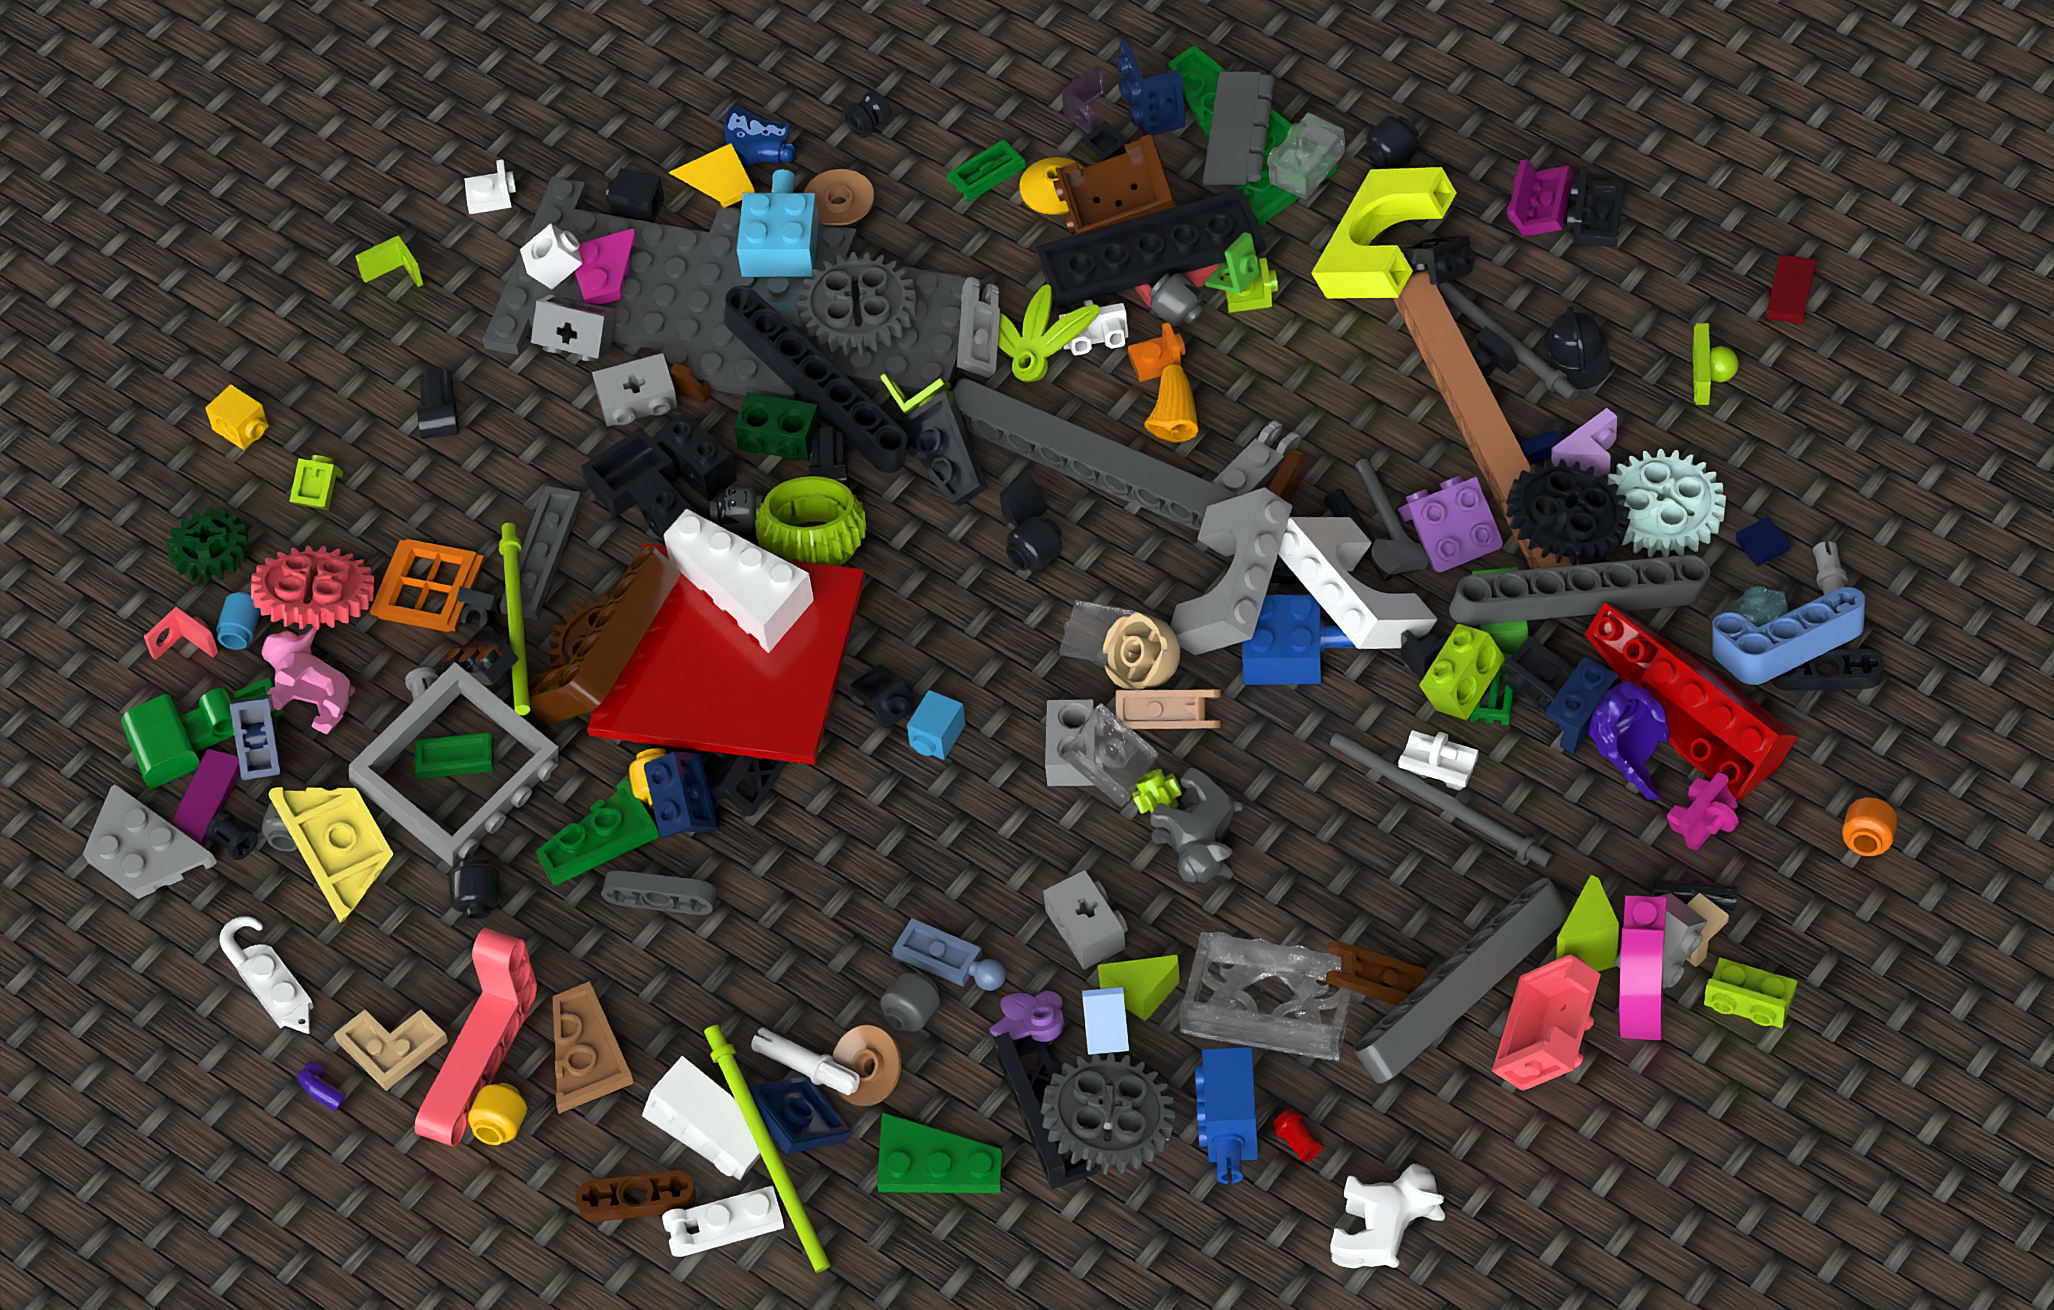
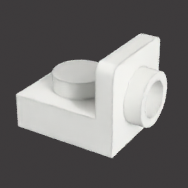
(490, 191)

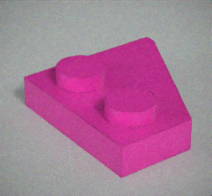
(604, 267)

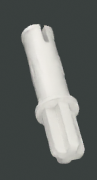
(817, 1067)

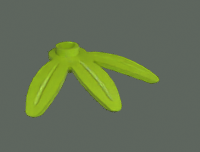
(1035, 344)

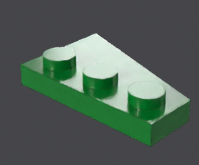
(601, 836)
(934, 1161)

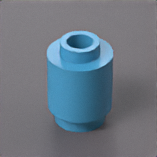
(237, 621)

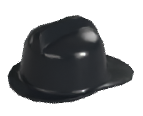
(1577, 349)

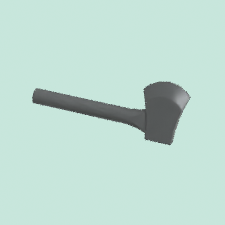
(1400, 552)

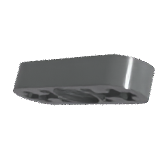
(659, 892)

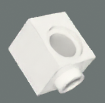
(551, 256)

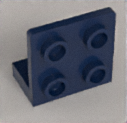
(1154, 101)

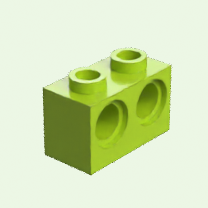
(1462, 671)

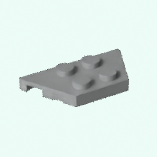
(140, 847)

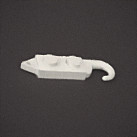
(268, 977)

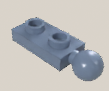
(947, 956)

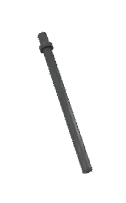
(1554, 379)
(1523, 846)

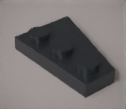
(944, 448)
(483, 657)

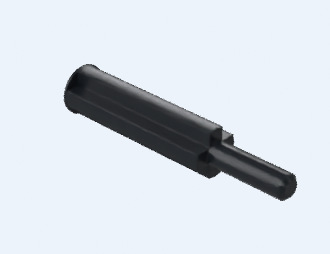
(1342, 507)

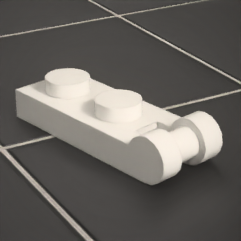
(723, 1221)

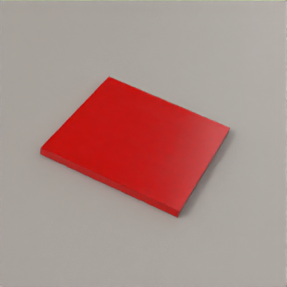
(715, 688)

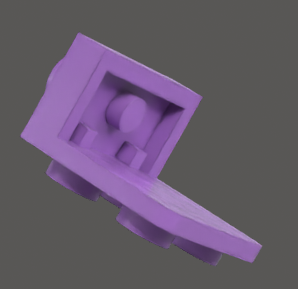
(1453, 523)

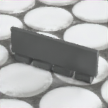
(1238, 128)

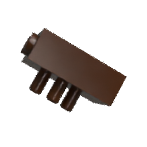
(1115, 188)

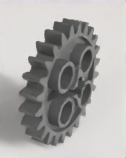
(829, 307)
(1146, 1115)

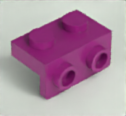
(1540, 198)

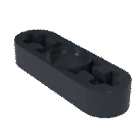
(1838, 658)

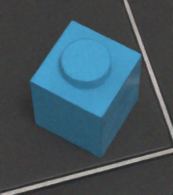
(936, 725)

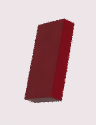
(1791, 289)

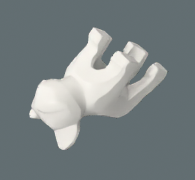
(1386, 1215)

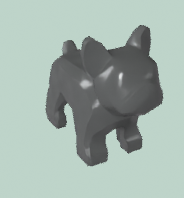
(1197, 828)

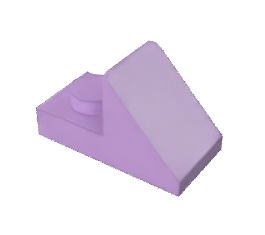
(1589, 444)

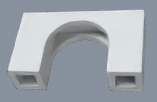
(1321, 554)

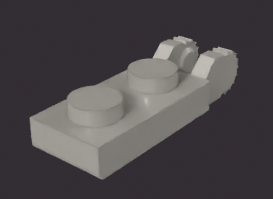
(978, 328)
(1258, 461)

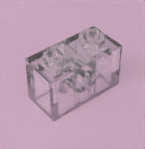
(1306, 155)

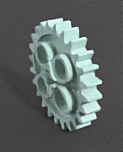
(1661, 494)

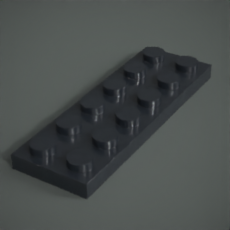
(1146, 248)

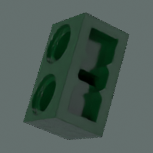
(776, 426)

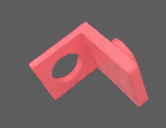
(181, 625)

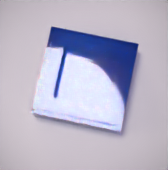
(1540, 446)
(1762, 541)

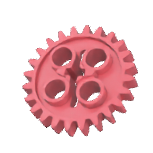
(287, 584)

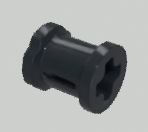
(231, 835)

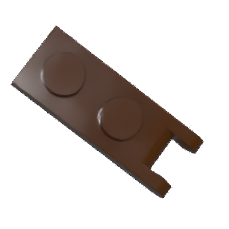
(1374, 973)

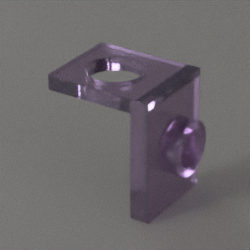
(1079, 94)

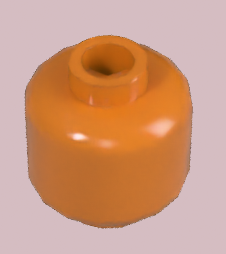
(1869, 826)

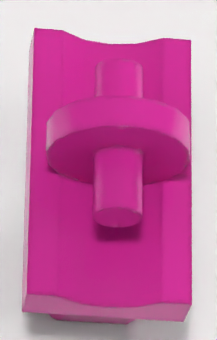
(1710, 810)

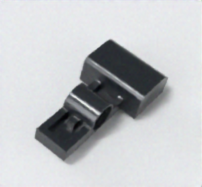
(638, 475)

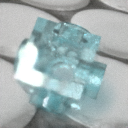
(1760, 605)

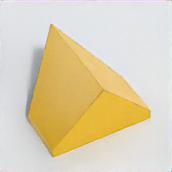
(717, 175)

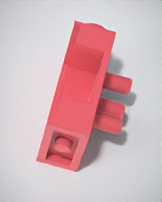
(1547, 1023)

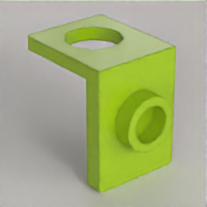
(387, 257)
(910, 405)

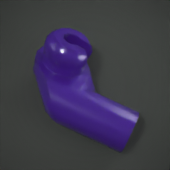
(311, 1081)

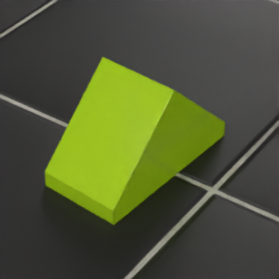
(1143, 982)

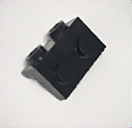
(1596, 211)
(1536, 673)

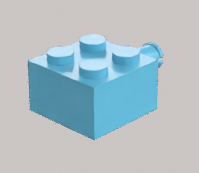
(778, 231)

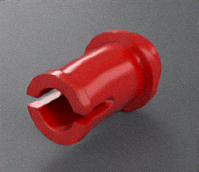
(1291, 1128)

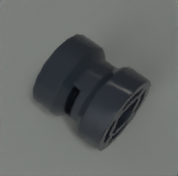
(868, 113)

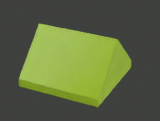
(1591, 929)

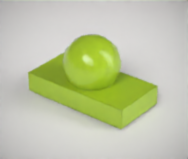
(1710, 364)

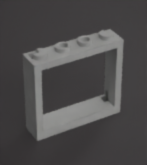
(416, 718)

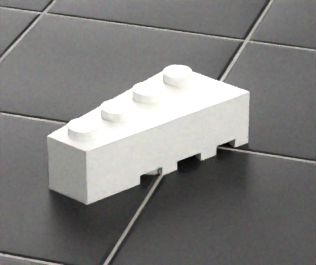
(741, 578)

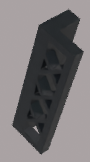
(729, 775)
(1030, 1109)

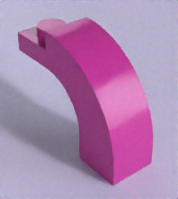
(1642, 968)

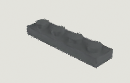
(544, 547)

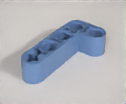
(1788, 641)

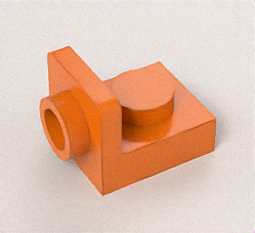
(1155, 354)

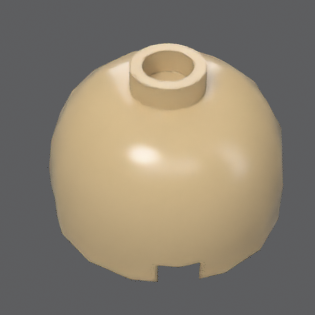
(1141, 652)

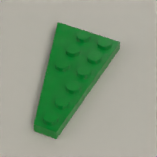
(1200, 82)

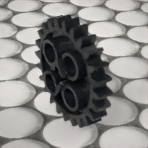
(1567, 512)

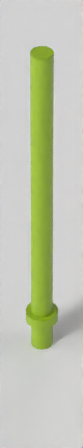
(510, 548)
(723, 1055)

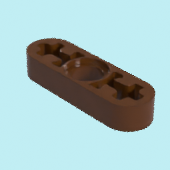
(622, 1185)

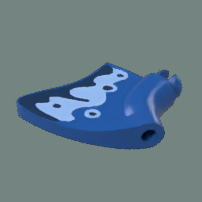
(756, 138)

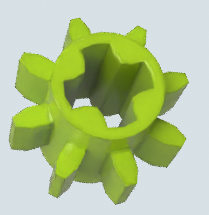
(1156, 789)

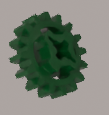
(208, 544)

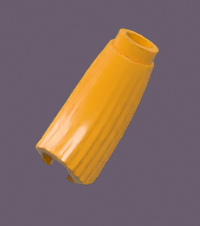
(1175, 411)

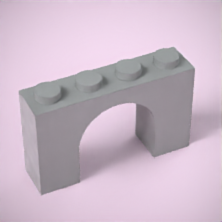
(1253, 531)

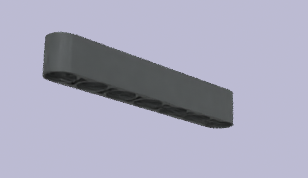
(1578, 589)
(1461, 980)

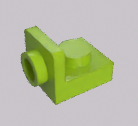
(1257, 294)
(314, 482)

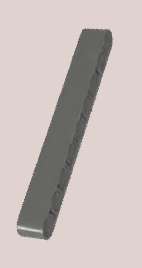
(1086, 455)

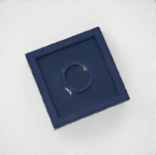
(798, 1115)

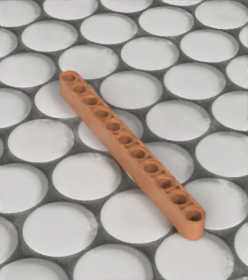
(1467, 397)

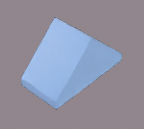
(1105, 1020)

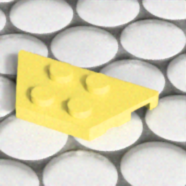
(336, 841)

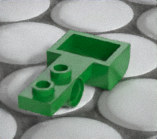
(169, 742)

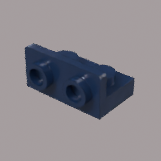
(1578, 699)
(680, 794)

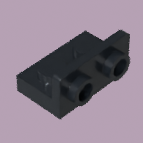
(1443, 256)

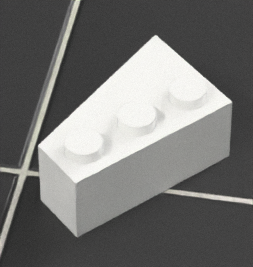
(703, 1118)

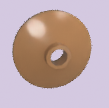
(841, 196)
(858, 1051)

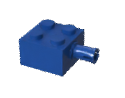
(1289, 642)
(1227, 1109)

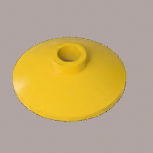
(1038, 187)

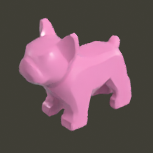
(306, 678)

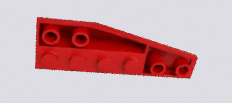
(1706, 715)

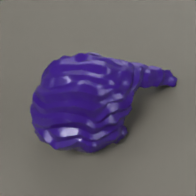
(1627, 731)

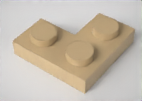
(392, 1054)

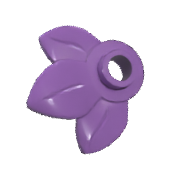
(1031, 1016)

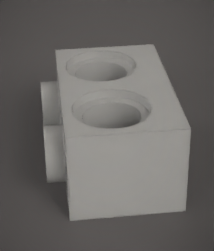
(1059, 735)

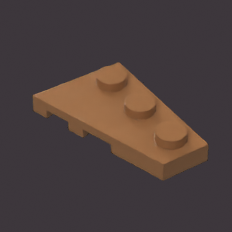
(586, 1050)

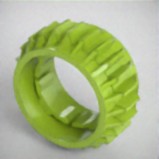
(811, 501)

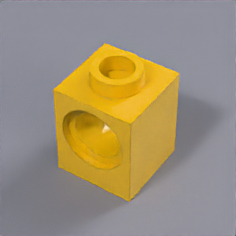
(237, 417)

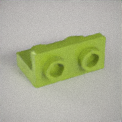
(1750, 993)

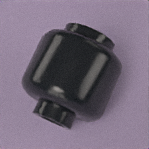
(1392, 142)
(1034, 544)
(474, 888)

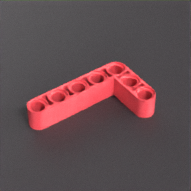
(485, 1038)

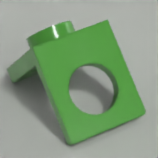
(1241, 265)

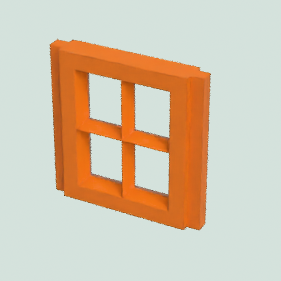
(396, 577)

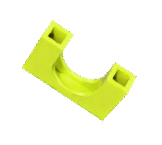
(1386, 197)

